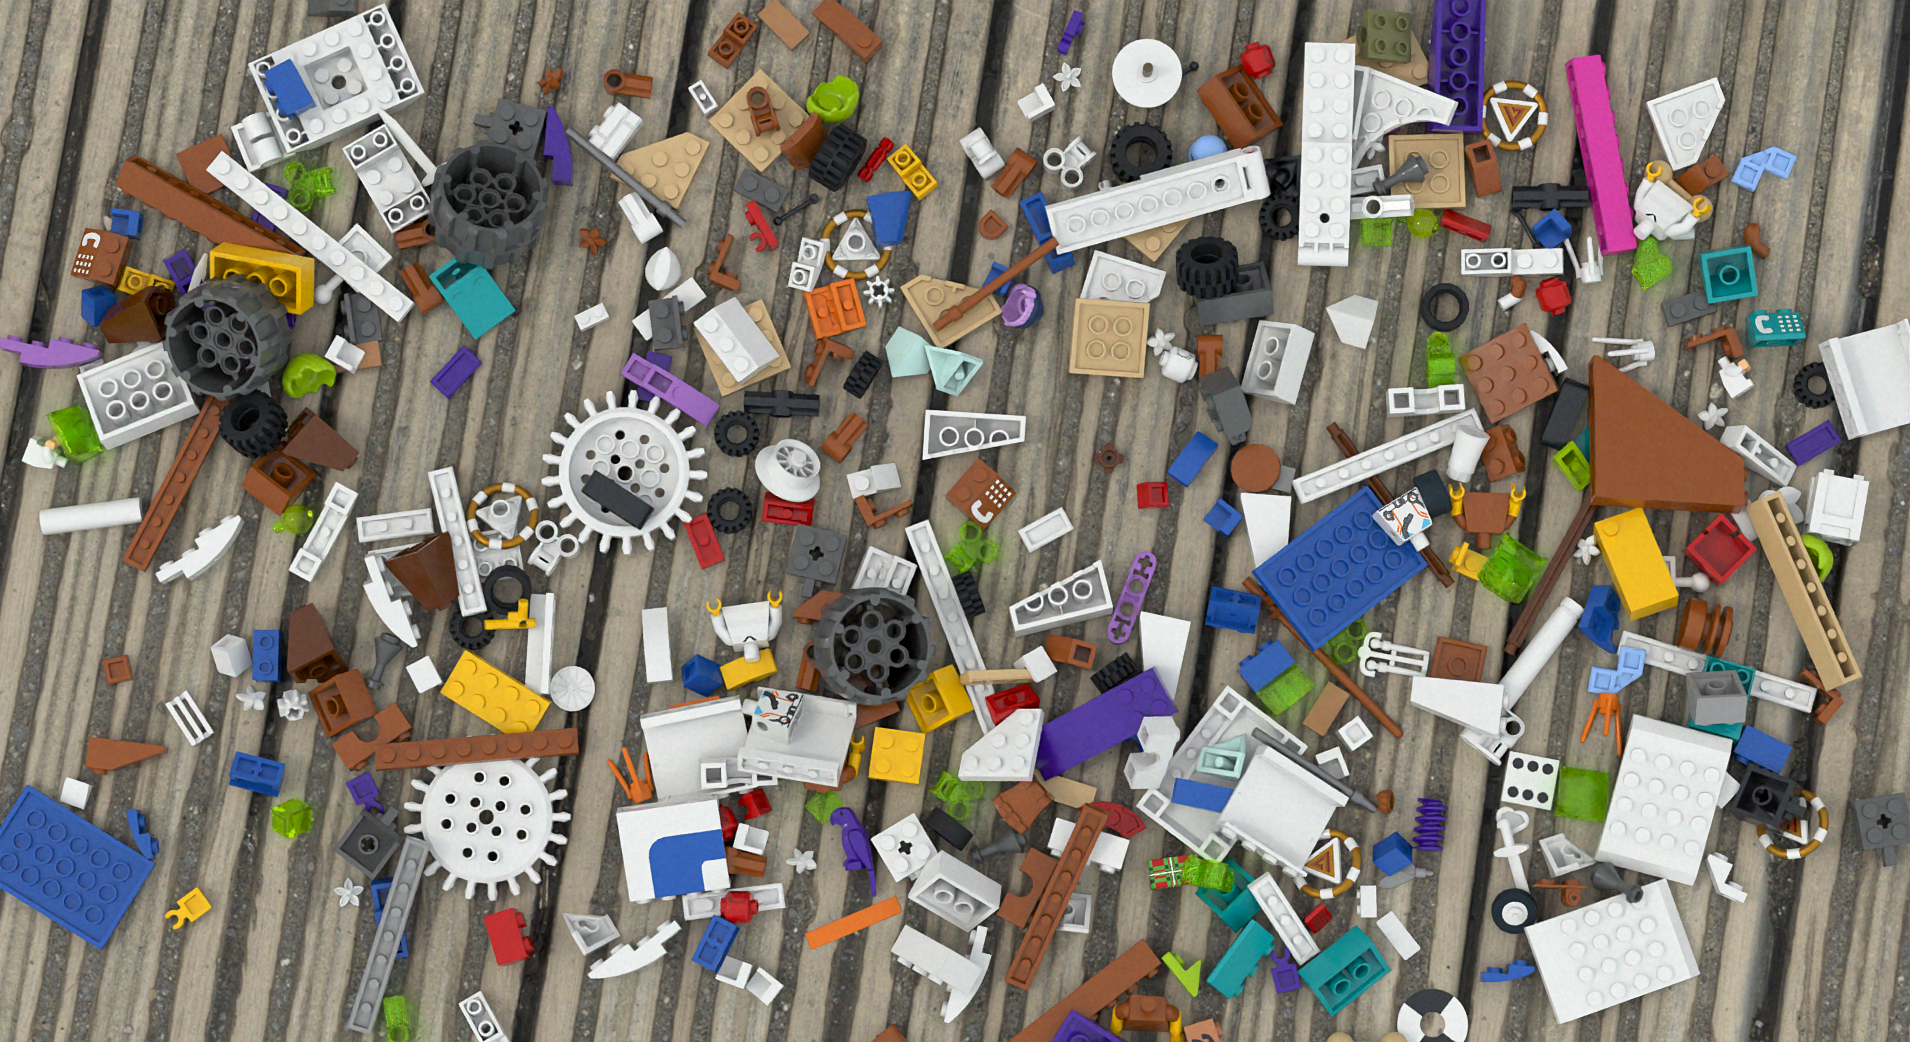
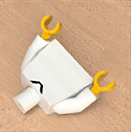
(1662, 210)
(748, 625)

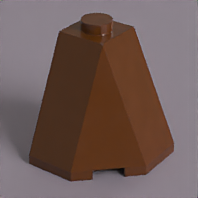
(139, 316)
(317, 443)
(428, 571)
(312, 648)

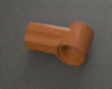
(631, 84)
(1017, 168)
(414, 235)
(423, 291)
(1209, 353)
(840, 442)
(808, 677)
(745, 863)

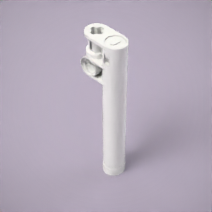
(1523, 673)

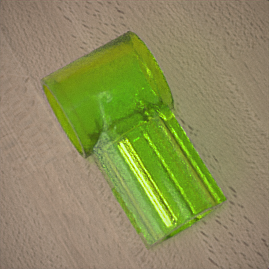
(396, 1017)

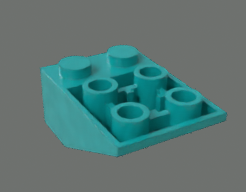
(472, 296)
(1746, 677)

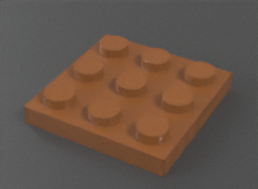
(1508, 373)

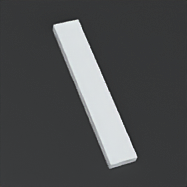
(453, 520)

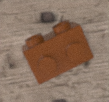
(1502, 453)

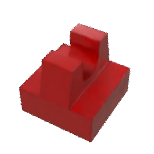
(756, 803)

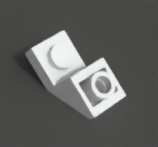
(1718, 871)

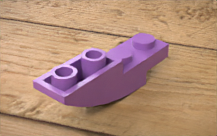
(58, 355)
(670, 389)

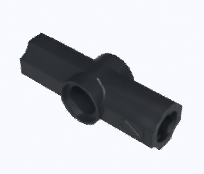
(1549, 197)
(781, 403)

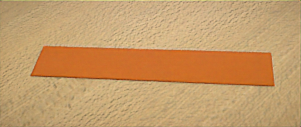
(853, 922)

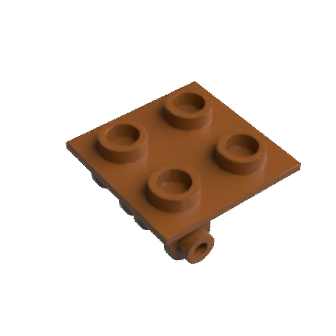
(1569, 890)

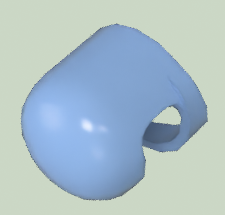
(1205, 147)

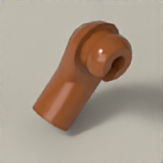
(1752, 238)

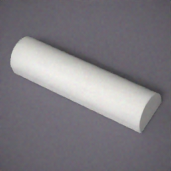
(91, 516)

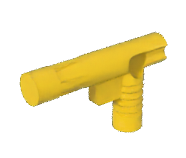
(513, 620)

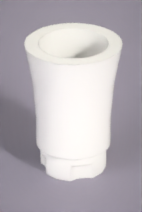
(1466, 452)

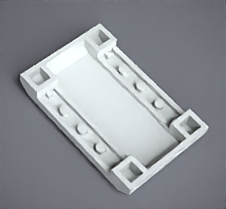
(1227, 718)
(1664, 799)
(1611, 952)

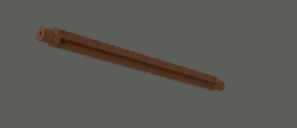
(1385, 497)
(1550, 576)

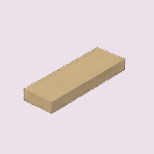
(1002, 676)
(1067, 791)

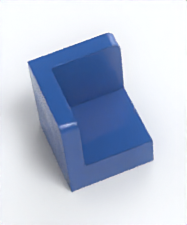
(127, 223)
(1552, 230)
(996, 270)
(95, 304)
(1223, 518)
(701, 675)
(1392, 854)

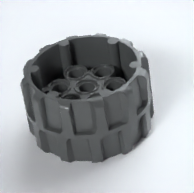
(495, 168)
(190, 345)
(913, 663)

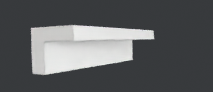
(541, 643)

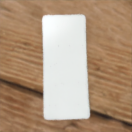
(1398, 935)

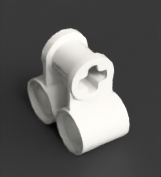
(982, 153)
(1073, 159)
(551, 548)

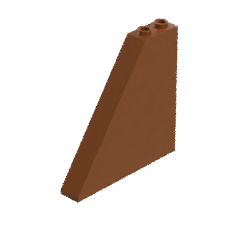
(1653, 454)

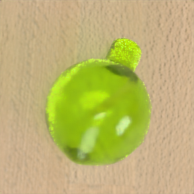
(1422, 224)
(296, 520)

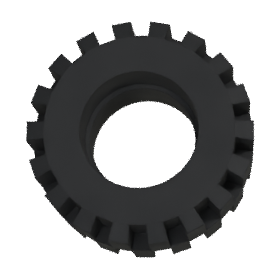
(1134, 134)
(837, 158)
(1207, 267)
(264, 434)

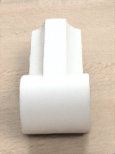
(643, 223)

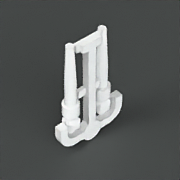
(1364, 652)

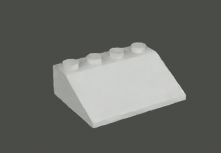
(136, 396)

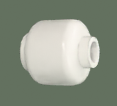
(1178, 364)

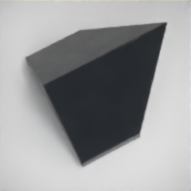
(1285, 173)

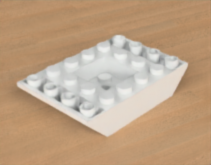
(376, 73)

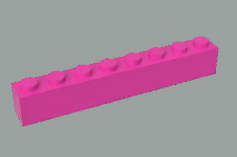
(1601, 155)

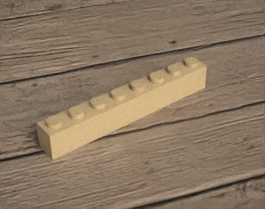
(1803, 591)

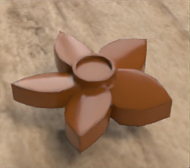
(552, 80)
(591, 238)

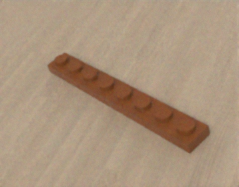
(175, 485)
(476, 749)
(1056, 896)

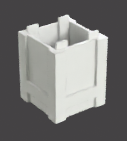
(1835, 507)

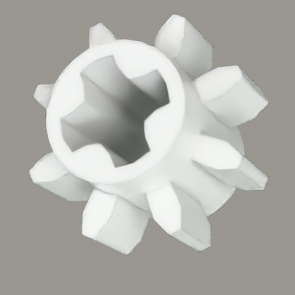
(878, 285)
(293, 705)

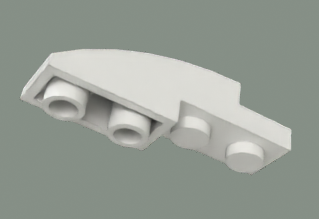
(1509, 262)
(212, 546)
(391, 610)
(627, 960)
(958, 999)
(483, 1019)

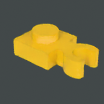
(191, 907)

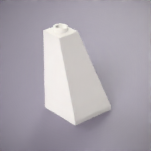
(1163, 646)

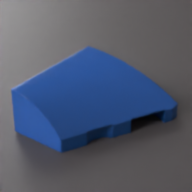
(889, 216)
(1601, 617)

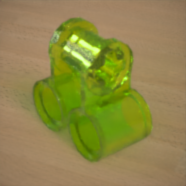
(309, 183)
(1440, 361)
(969, 550)
(1345, 639)
(955, 793)
(1207, 874)

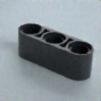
(1564, 414)
(617, 500)

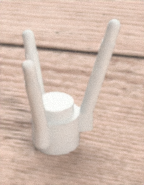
(1591, 270)
(1640, 351)

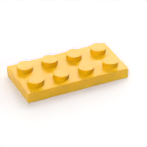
(494, 695)

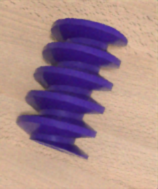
(1429, 825)

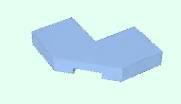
(1770, 160)
(1628, 669)

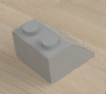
(1716, 697)

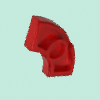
(1120, 819)

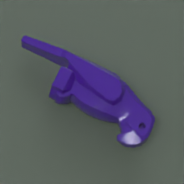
(855, 843)

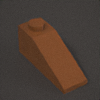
(848, 29)
(114, 755)

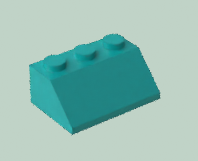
(1240, 960)
(1344, 970)

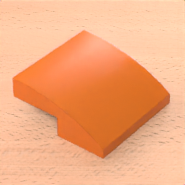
(834, 309)

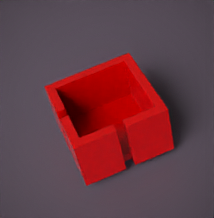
(1717, 551)
(508, 936)

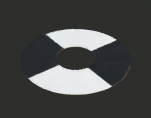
(1432, 1001)

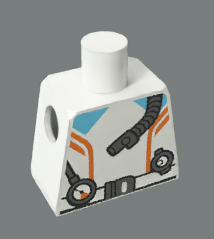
(1405, 519)
(776, 714)

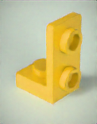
(1466, 561)

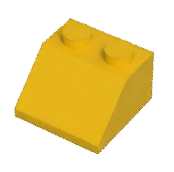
(938, 699)

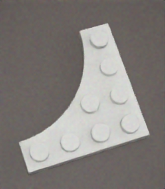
(1393, 104)

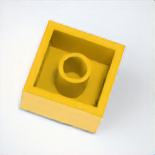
(896, 756)

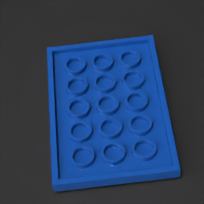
(1337, 570)
(68, 867)

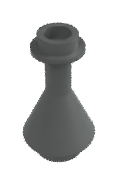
(1411, 171)
(386, 648)
(1010, 842)
(1607, 878)

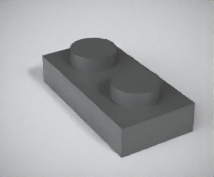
(761, 190)
(1687, 308)

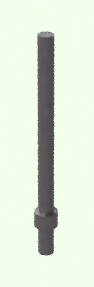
(663, 208)
(1355, 796)

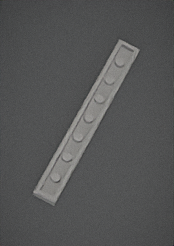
(389, 935)

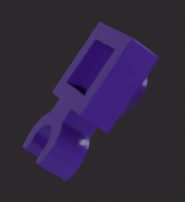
(1073, 28)
(364, 790)
(1285, 975)

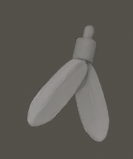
(1404, 876)

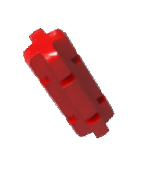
(875, 159)

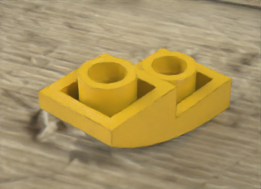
(912, 172)
(135, 280)
(741, 672)

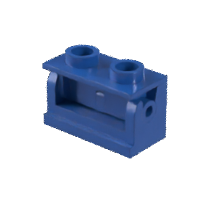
(289, 88)
(1233, 610)
(267, 656)
(1265, 666)
(1760, 750)
(257, 774)
(715, 944)

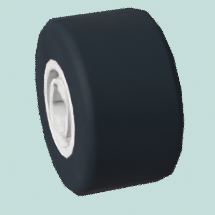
(1433, 493)

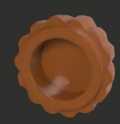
(1386, 801)

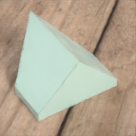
(907, 354)
(951, 368)
(1223, 759)

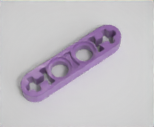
(1132, 598)

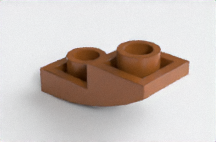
(732, 40)

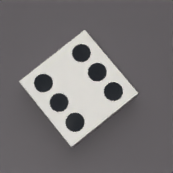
(1529, 780)

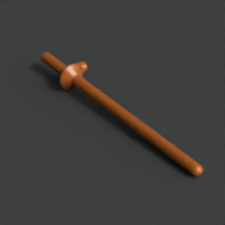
(1361, 696)

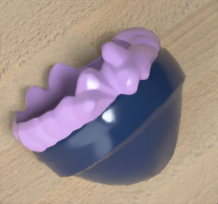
(1023, 307)

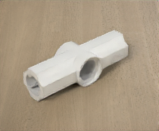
(1389, 206)

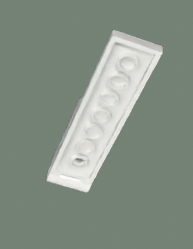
(1326, 154)
(1160, 199)

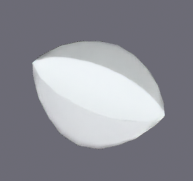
(663, 270)

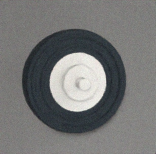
(1514, 910)

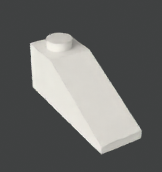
(1758, 454)

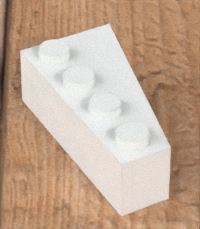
(964, 431)
(1064, 603)

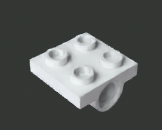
(259, 142)

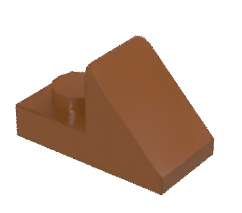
(1702, 176)

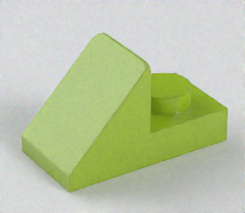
(1573, 466)
(1187, 978)

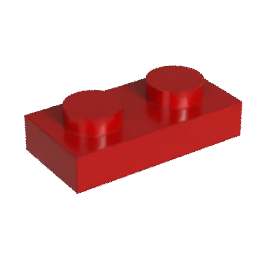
(704, 541)

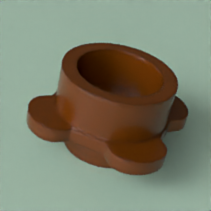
(1102, 458)

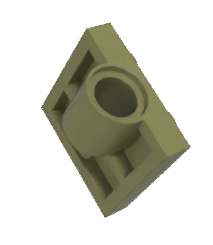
(1385, 36)

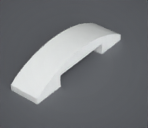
(325, 532)

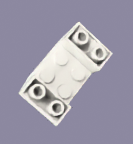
(388, 178)

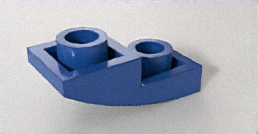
(1192, 458)
(146, 842)
(1513, 971)

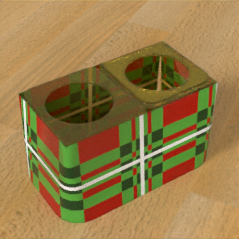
(1166, 871)

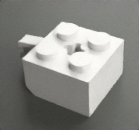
(899, 864)

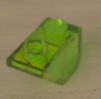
(1649, 264)

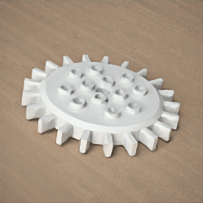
(599, 435)
(513, 854)

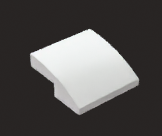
(884, 571)

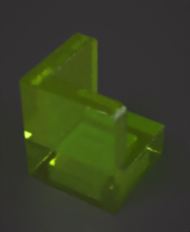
(1376, 232)
(823, 805)
(291, 818)

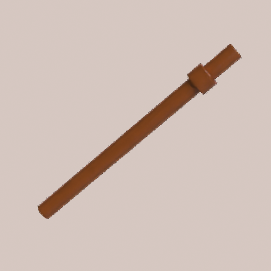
(956, 312)

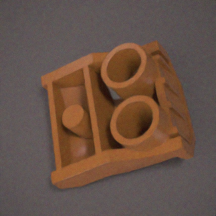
(805, 142)

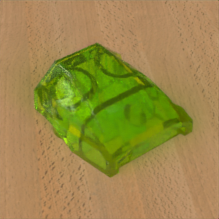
(1511, 569)
(1582, 794)

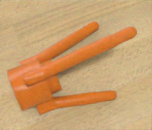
(1607, 706)
(639, 790)

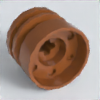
(1705, 627)

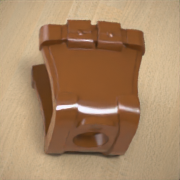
(1023, 804)

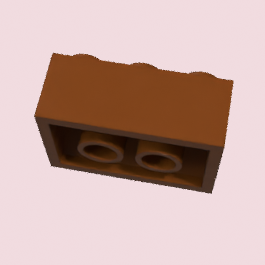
(1239, 107)

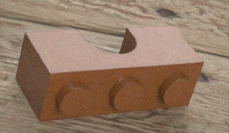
(393, 727)
(1020, 909)

